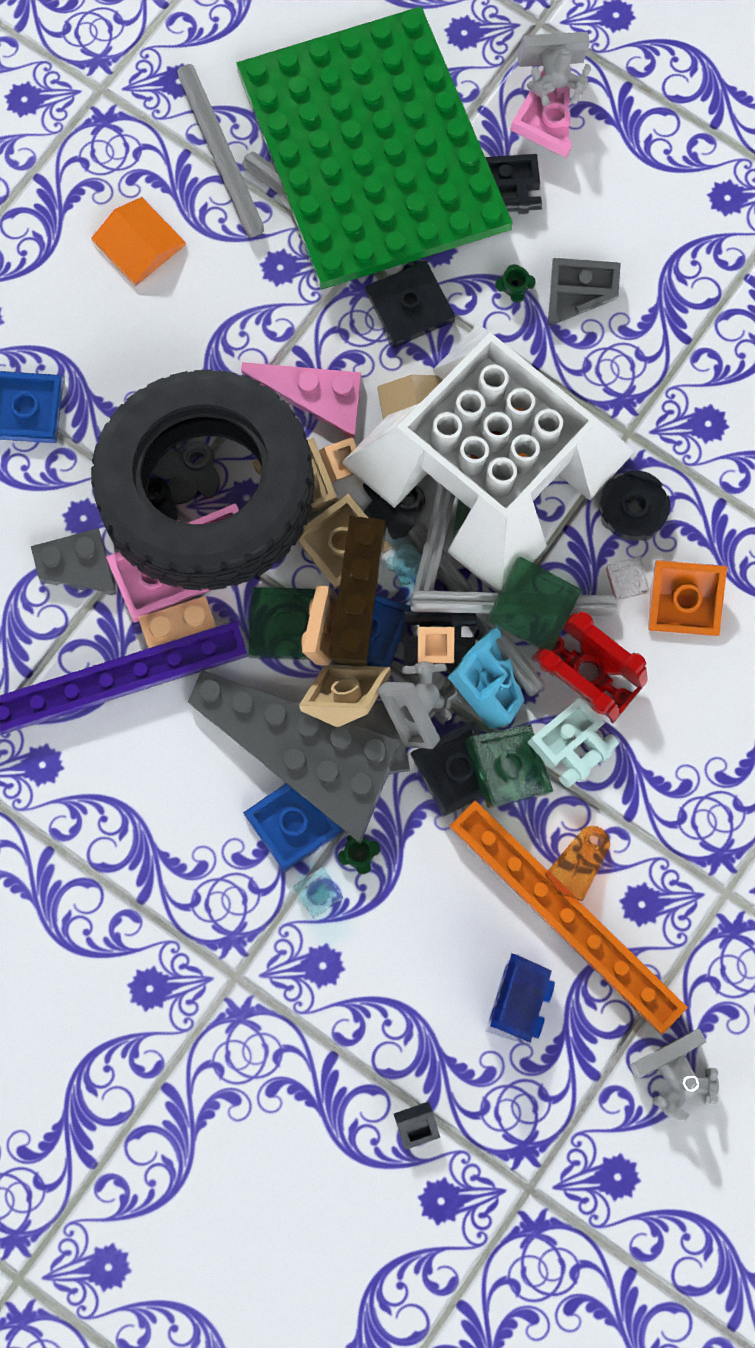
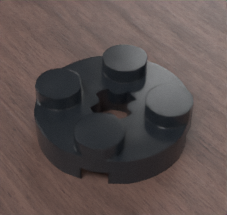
(638, 525)

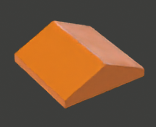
(137, 239)
(687, 597)

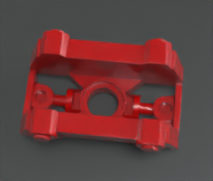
(605, 655)

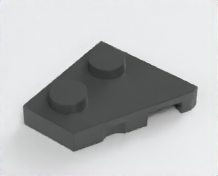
(580, 287)
(75, 562)

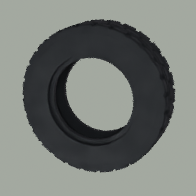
(189, 408)

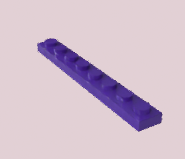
(121, 677)

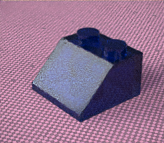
(520, 1000)

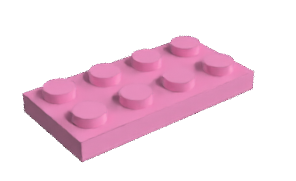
(148, 595)

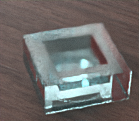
(317, 892)

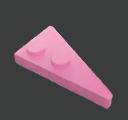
(546, 124)
(324, 393)

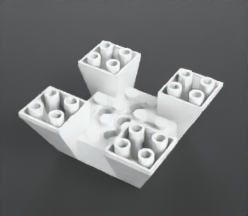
(500, 484)

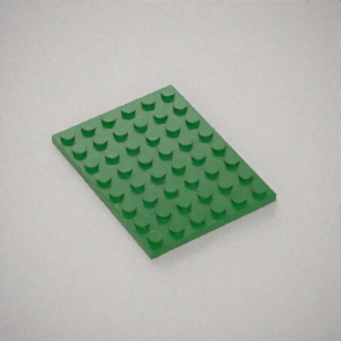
(373, 147)

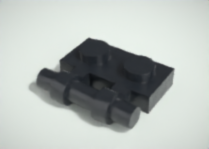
(517, 175)
(427, 619)

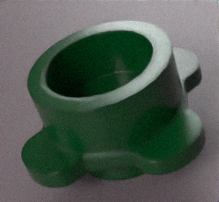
(519, 274)
(362, 863)

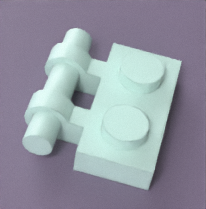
(568, 731)

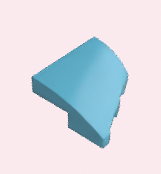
(488, 682)

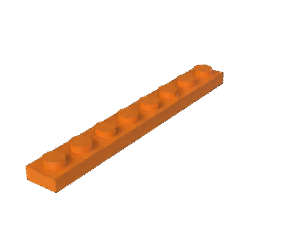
(569, 918)

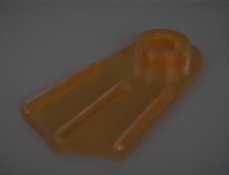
(579, 863)

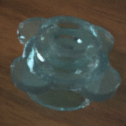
(404, 554)

